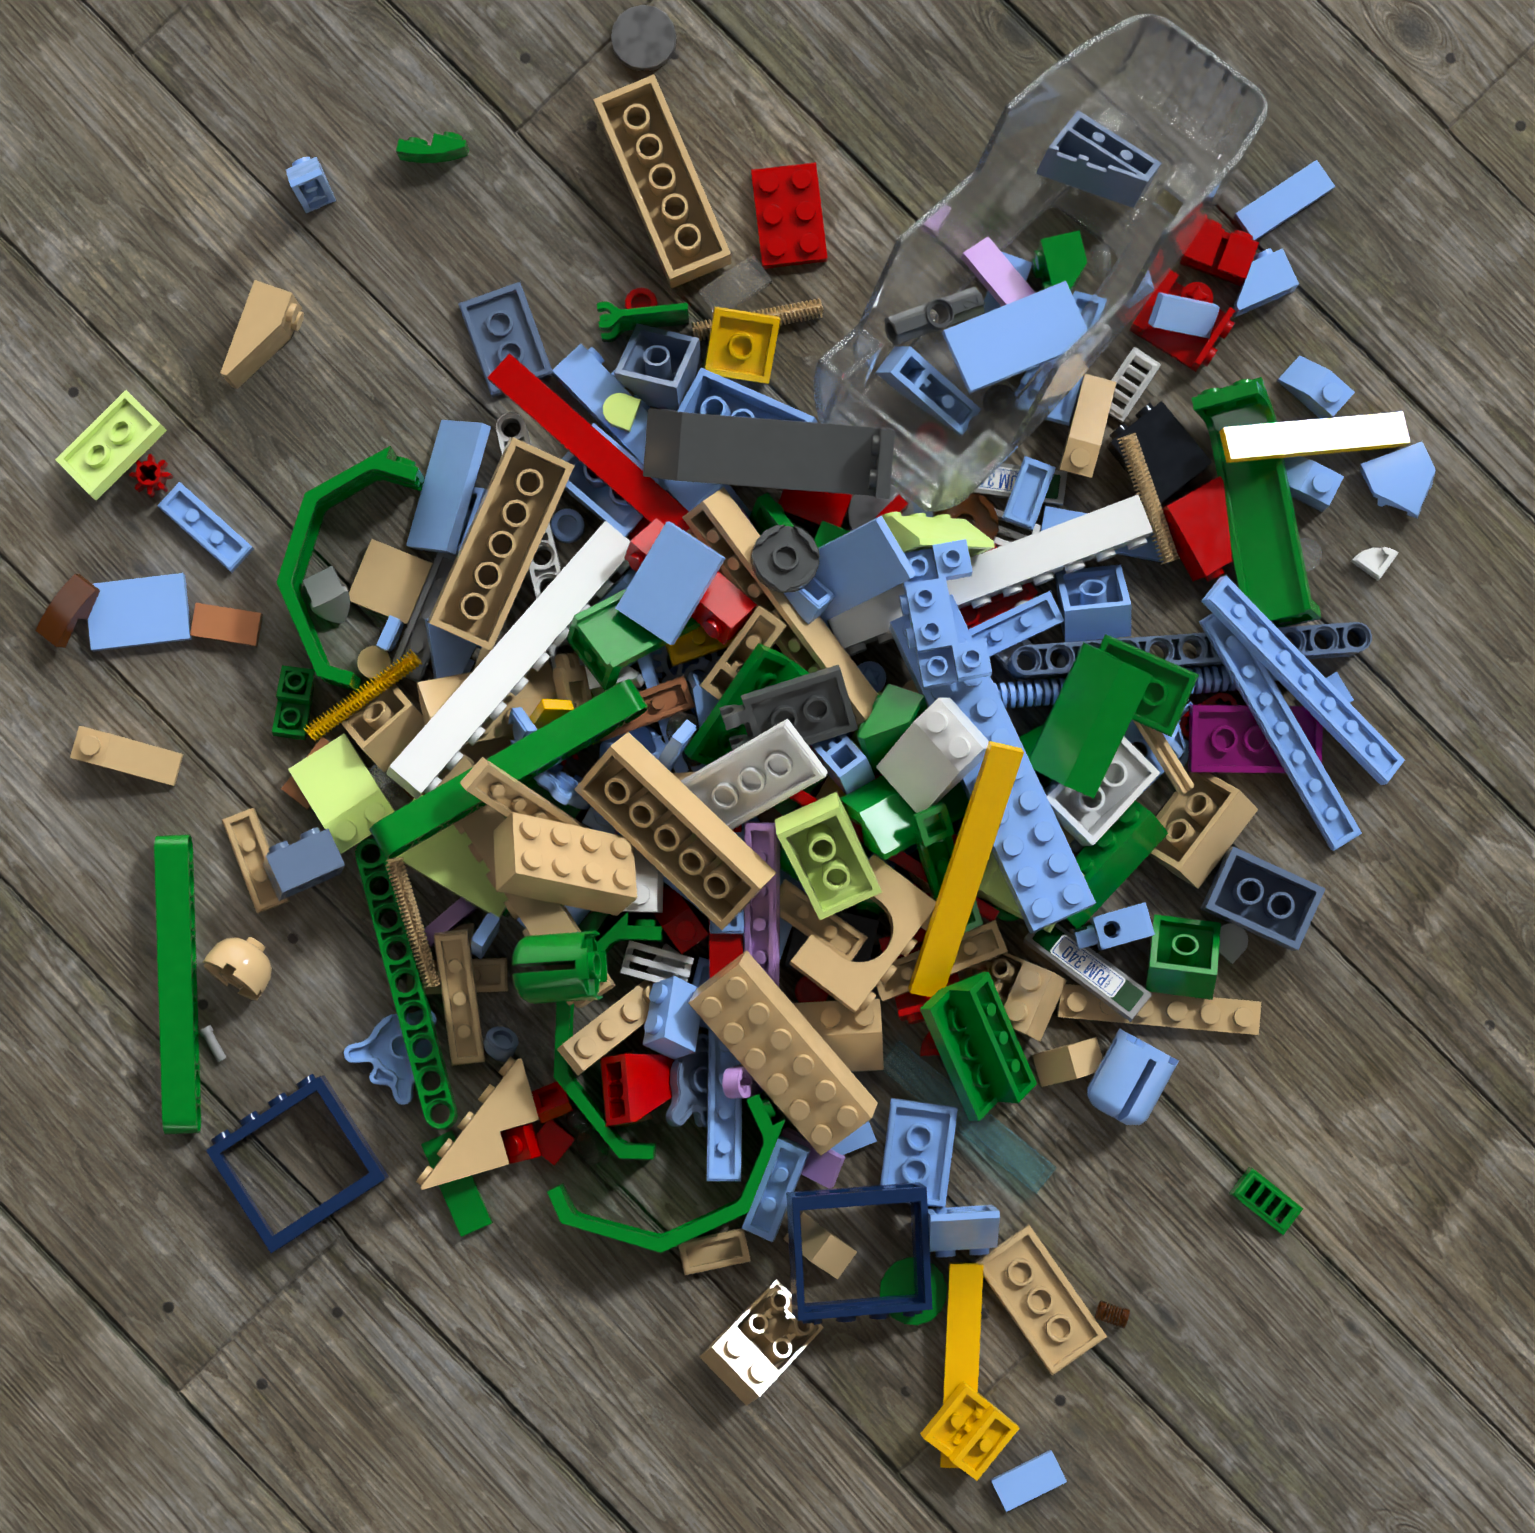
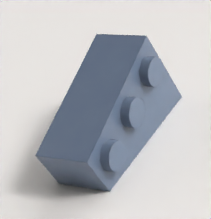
(1098, 162)

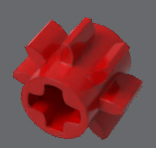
(144, 481)

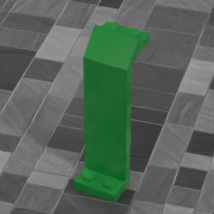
(1259, 509)
(611, 640)

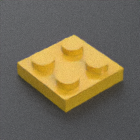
(742, 344)

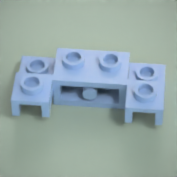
(931, 617)

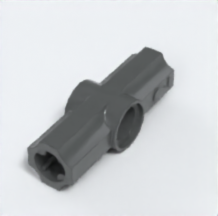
(918, 322)

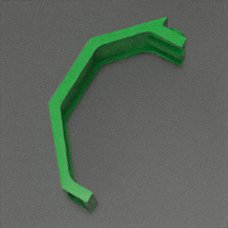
(315, 504)
(622, 931)
(660, 1242)

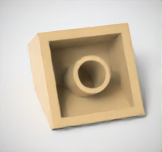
(385, 726)

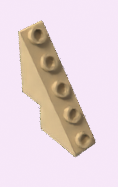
(480, 1142)

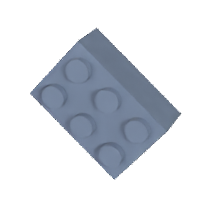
(1263, 898)

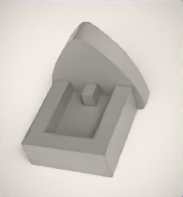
(328, 596)

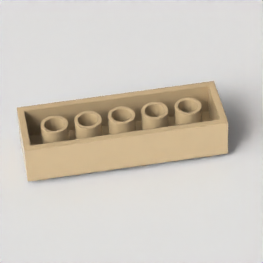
(662, 181)
(500, 543)
(674, 830)
(783, 1053)

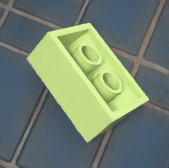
(921, 532)

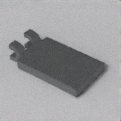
(812, 703)

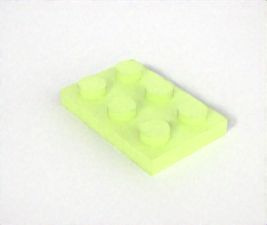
(111, 445)

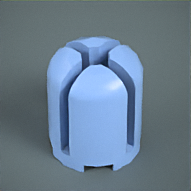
(1130, 1079)

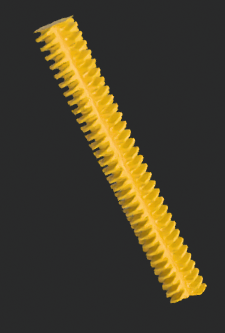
(363, 696)

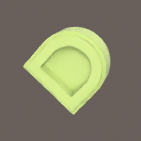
(621, 410)

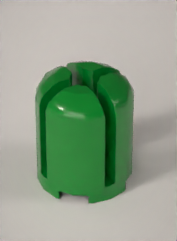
(560, 985)

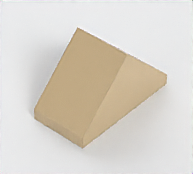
(1068, 1062)
(823, 1247)

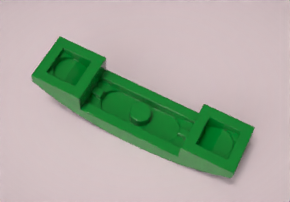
(935, 848)

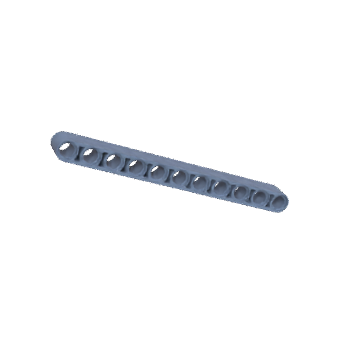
(1206, 655)

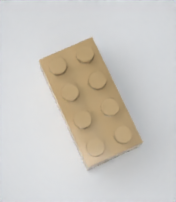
(564, 864)

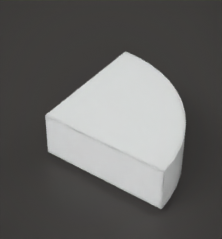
(1375, 560)

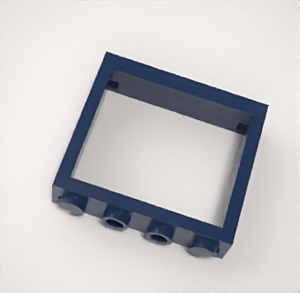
(277, 1107)
(861, 1196)

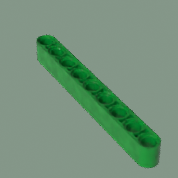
(520, 760)
(177, 984)
(406, 1001)

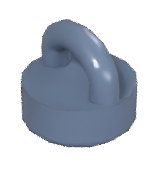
(500, 1043)

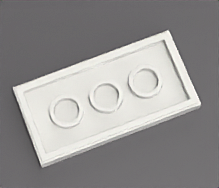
(757, 775)

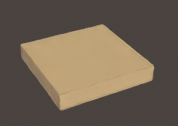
(389, 581)

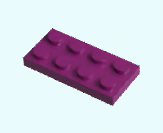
(1232, 742)

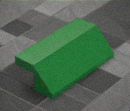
(761, 670)
(1089, 720)
(888, 818)
(978, 1045)

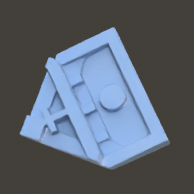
(1401, 478)

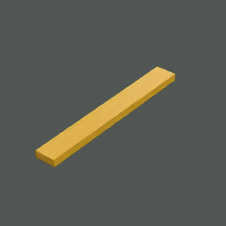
(966, 868)

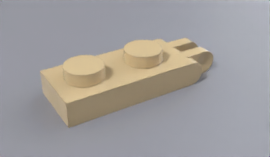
(571, 679)

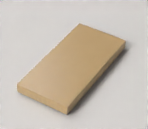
(1040, 1300)

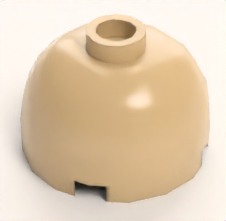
(240, 965)

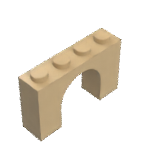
(852, 981)

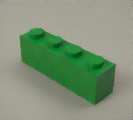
(1117, 856)

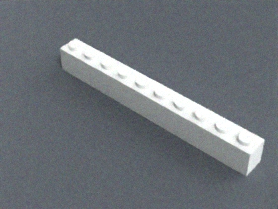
(1009, 568)
(509, 662)

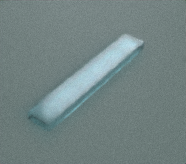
(986, 1134)

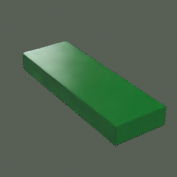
(461, 1194)

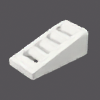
(1144, 361)

